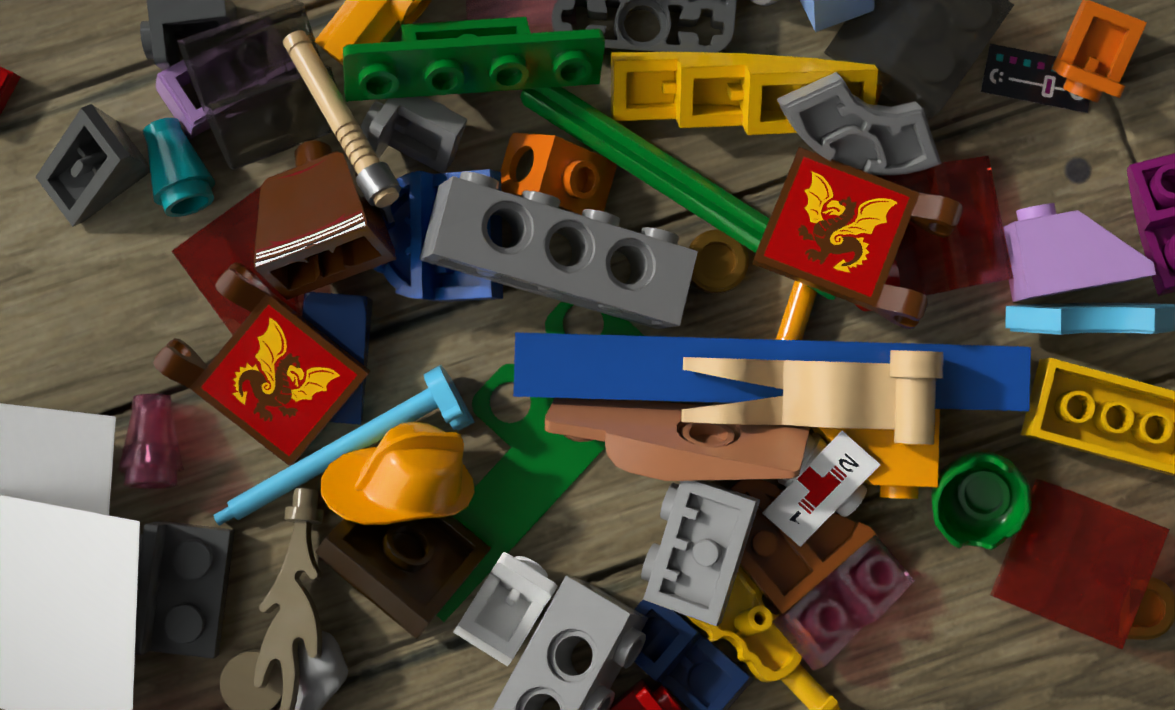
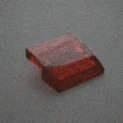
(975, 249)
(1080, 563)

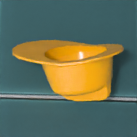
(405, 478)

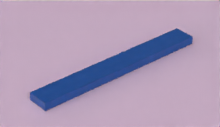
(653, 368)

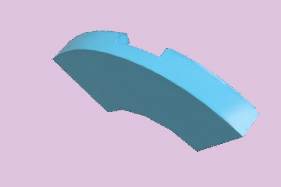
(1091, 318)

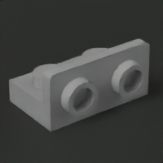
(699, 549)

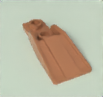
(654, 443)

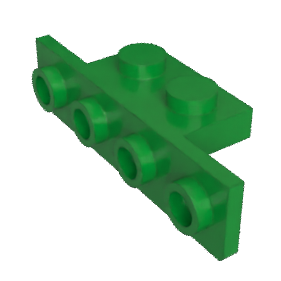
(471, 59)

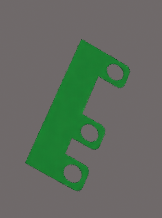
(529, 474)

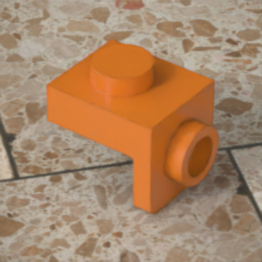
(1097, 50)

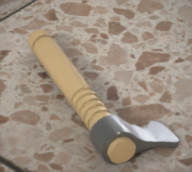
(373, 176)

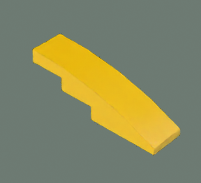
(722, 87)

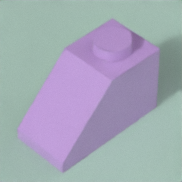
(1067, 254)

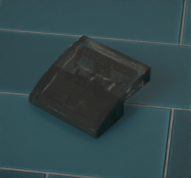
(252, 86)

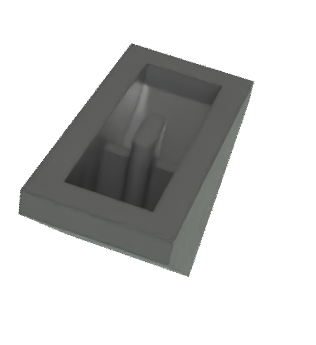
(91, 165)

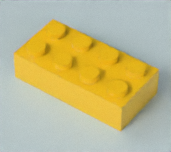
(1102, 415)

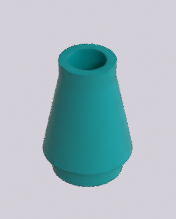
(177, 172)

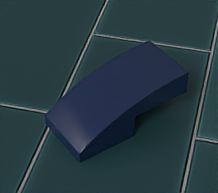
(688, 661)

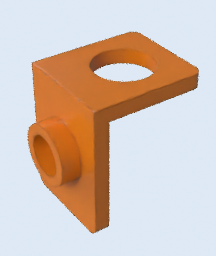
(560, 170)

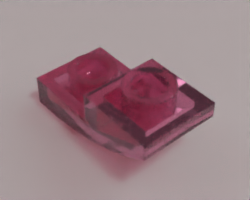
(844, 603)

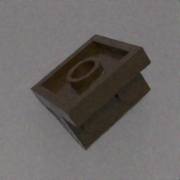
(404, 565)

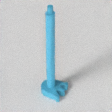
(439, 394)

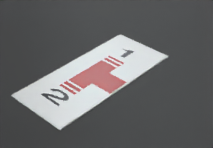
(821, 488)

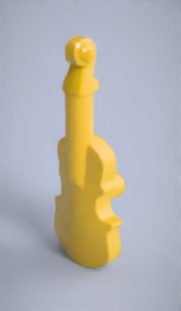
(762, 645)

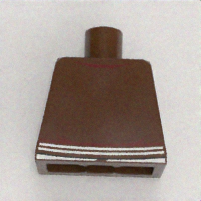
(317, 224)

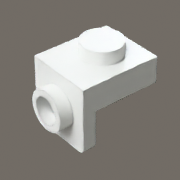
(506, 607)

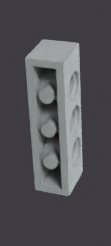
(460, 242)
(546, 667)

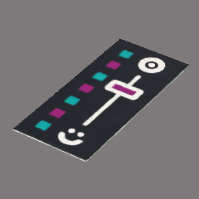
(1028, 78)

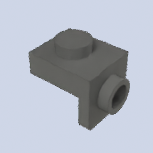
(178, 20)

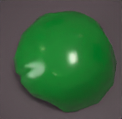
(980, 500)

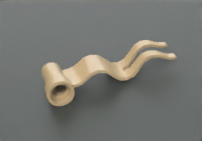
(831, 393)

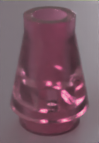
(151, 444)

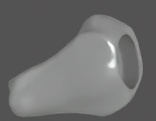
(320, 676)

